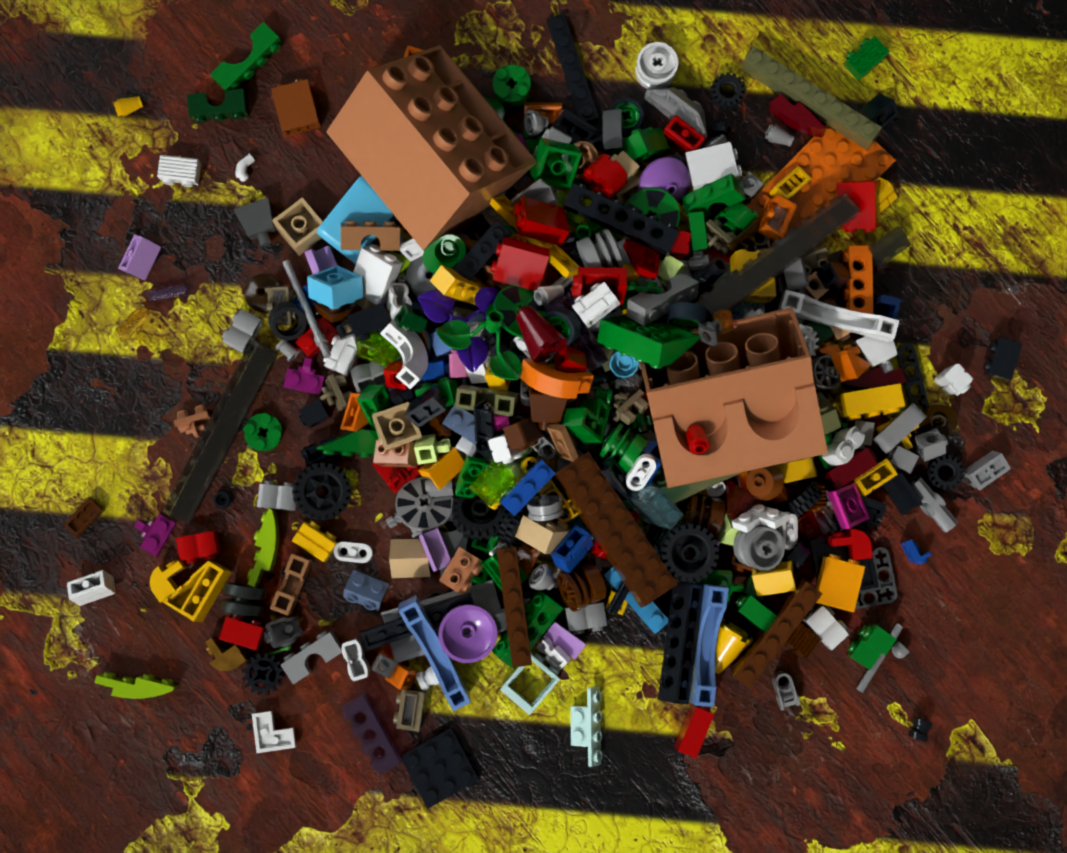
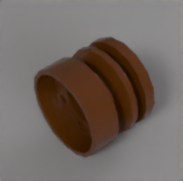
(705, 515)
(581, 586)

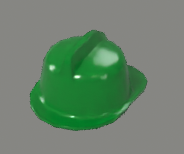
(444, 251)

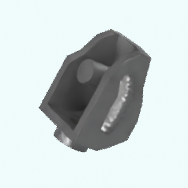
(282, 631)

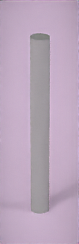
(870, 673)

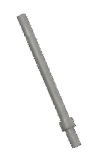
(319, 338)

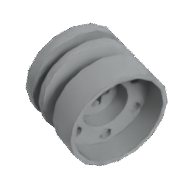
(600, 253)

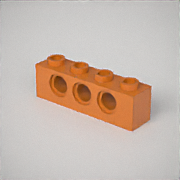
(863, 256)

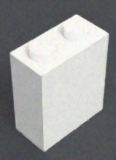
(712, 164)
(377, 272)

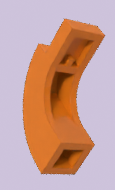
(555, 382)

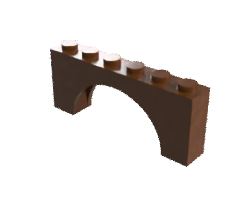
(752, 662)

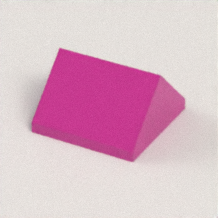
(848, 506)

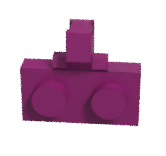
(304, 379)
(155, 533)

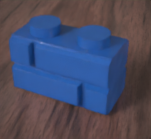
(572, 549)

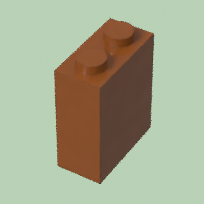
(295, 107)

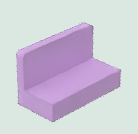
(139, 257)
(320, 259)
(435, 549)
(565, 639)

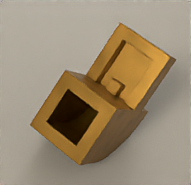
(224, 659)

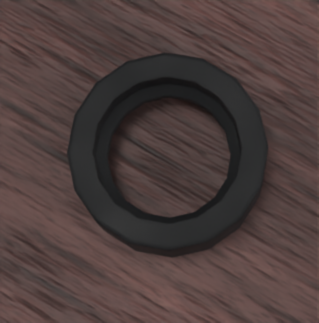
(293, 333)

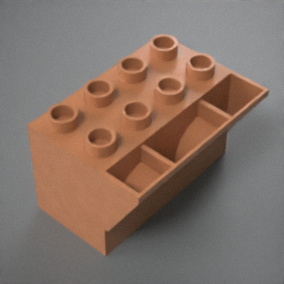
(428, 144)
(748, 395)

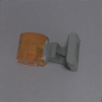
(721, 323)
(384, 664)

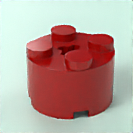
(605, 176)

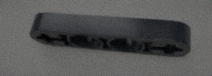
(915, 379)

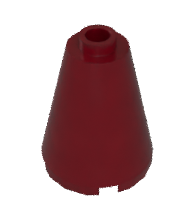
(539, 334)

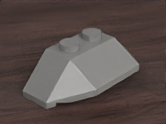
(675, 102)

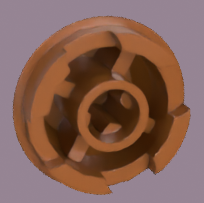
(765, 482)

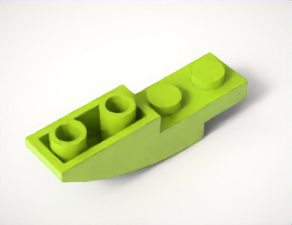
(268, 540)
(143, 687)

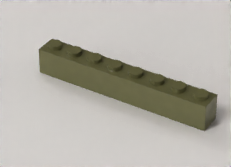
(817, 101)

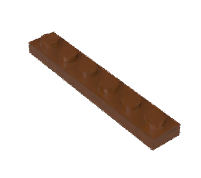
(514, 607)

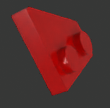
(643, 259)

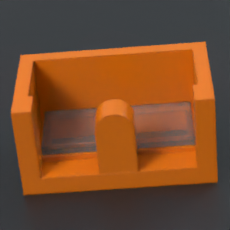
(777, 218)

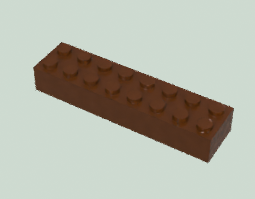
(615, 530)

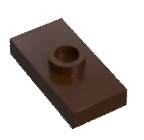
(84, 517)

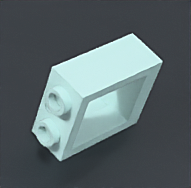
(520, 700)

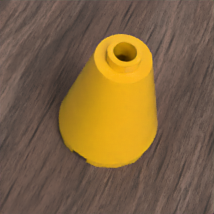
(729, 645)

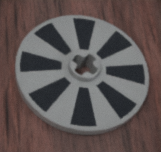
(414, 515)

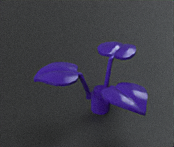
(438, 308)

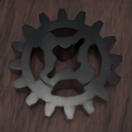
(268, 679)

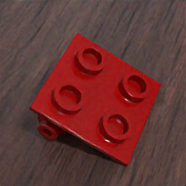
(397, 476)

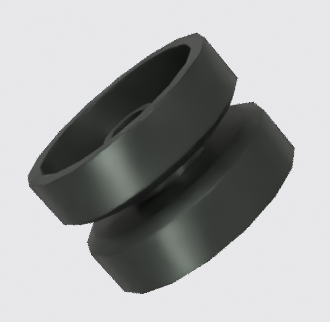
(243, 599)

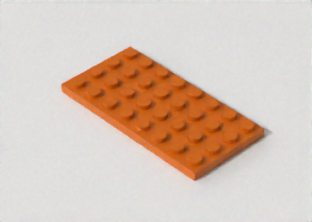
(827, 163)

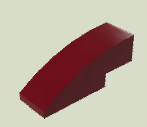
(796, 116)
(875, 378)

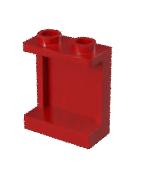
(865, 197)
(589, 276)

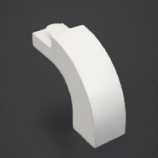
(412, 352)

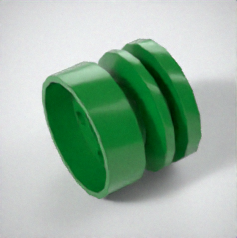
(623, 447)

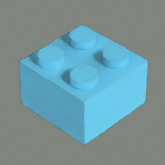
(335, 287)

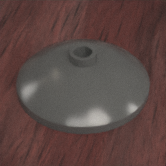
(418, 279)

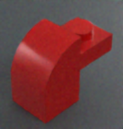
(858, 543)

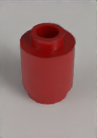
(697, 439)

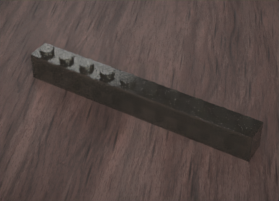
(780, 256)
(219, 432)

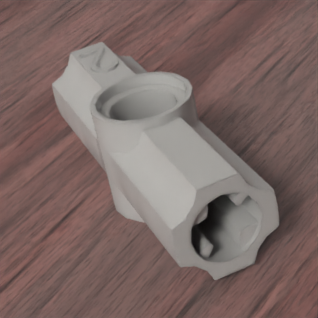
(934, 505)

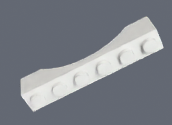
(865, 324)

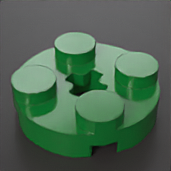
(252, 431)

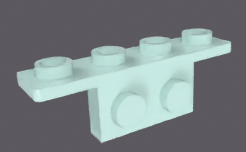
(587, 726)

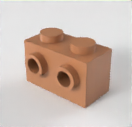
(396, 457)
(461, 571)

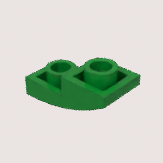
(470, 471)

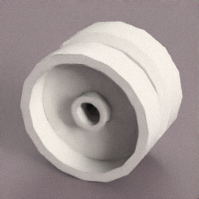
(666, 64)

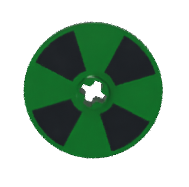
(656, 202)
(509, 301)

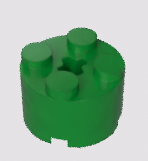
(508, 76)
(736, 218)

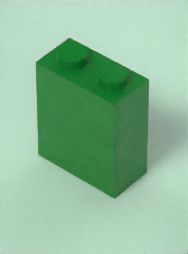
(754, 612)

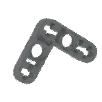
(888, 584)

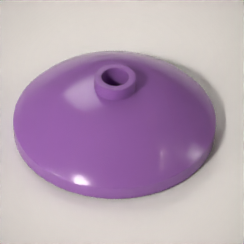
(666, 173)
(467, 646)

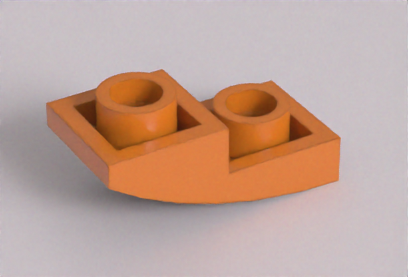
(828, 349)

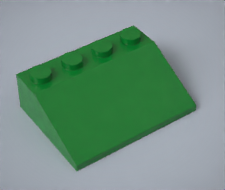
(653, 343)

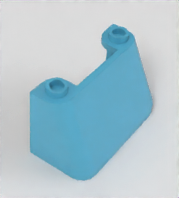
(357, 205)

